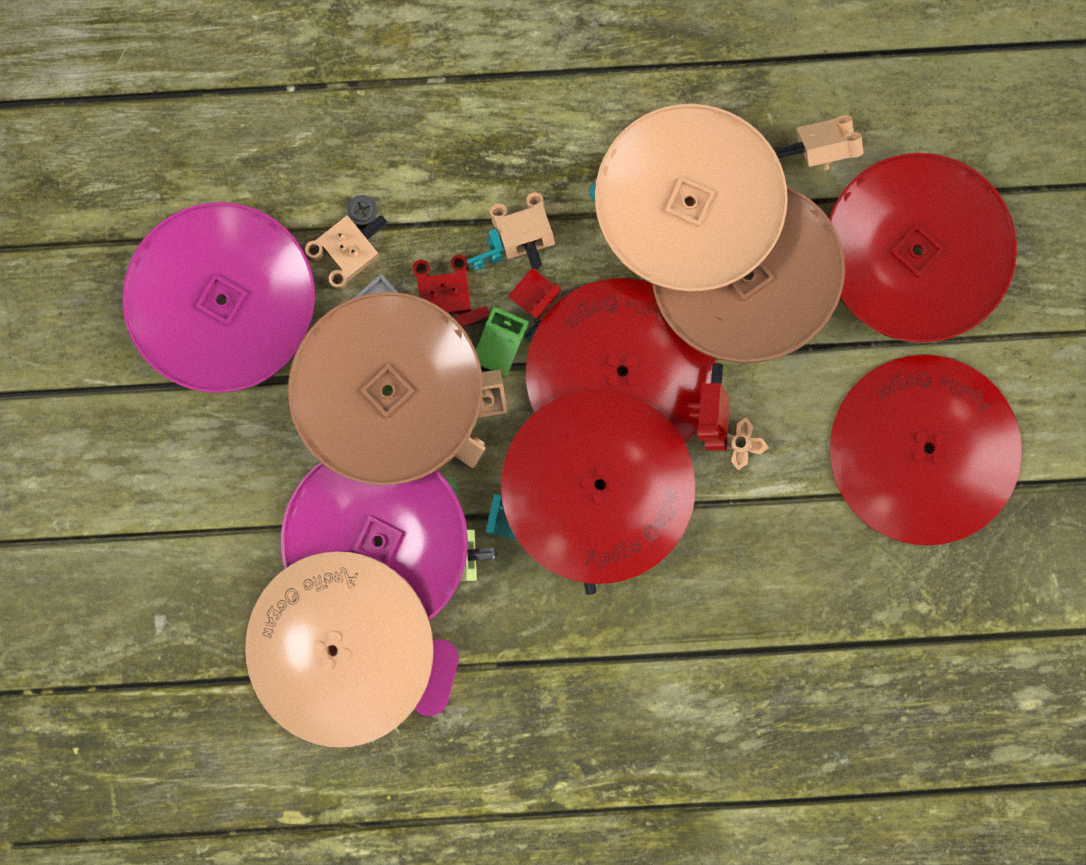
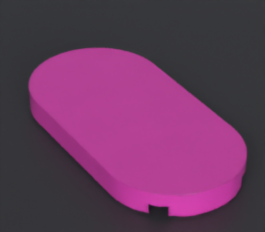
(441, 679)

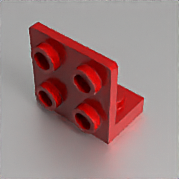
(534, 294)

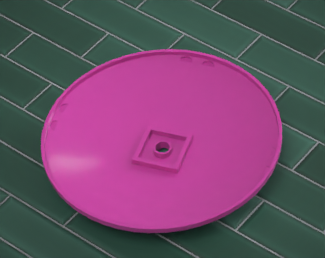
(175, 291)
(417, 520)

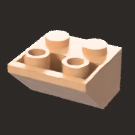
(472, 452)

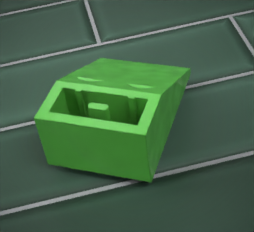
(501, 340)

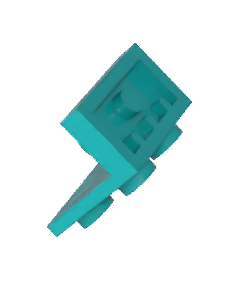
(494, 256)
(497, 520)

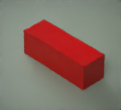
(472, 317)

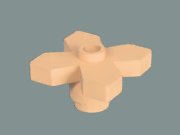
(753, 445)

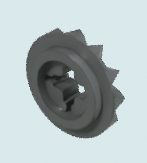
(353, 208)

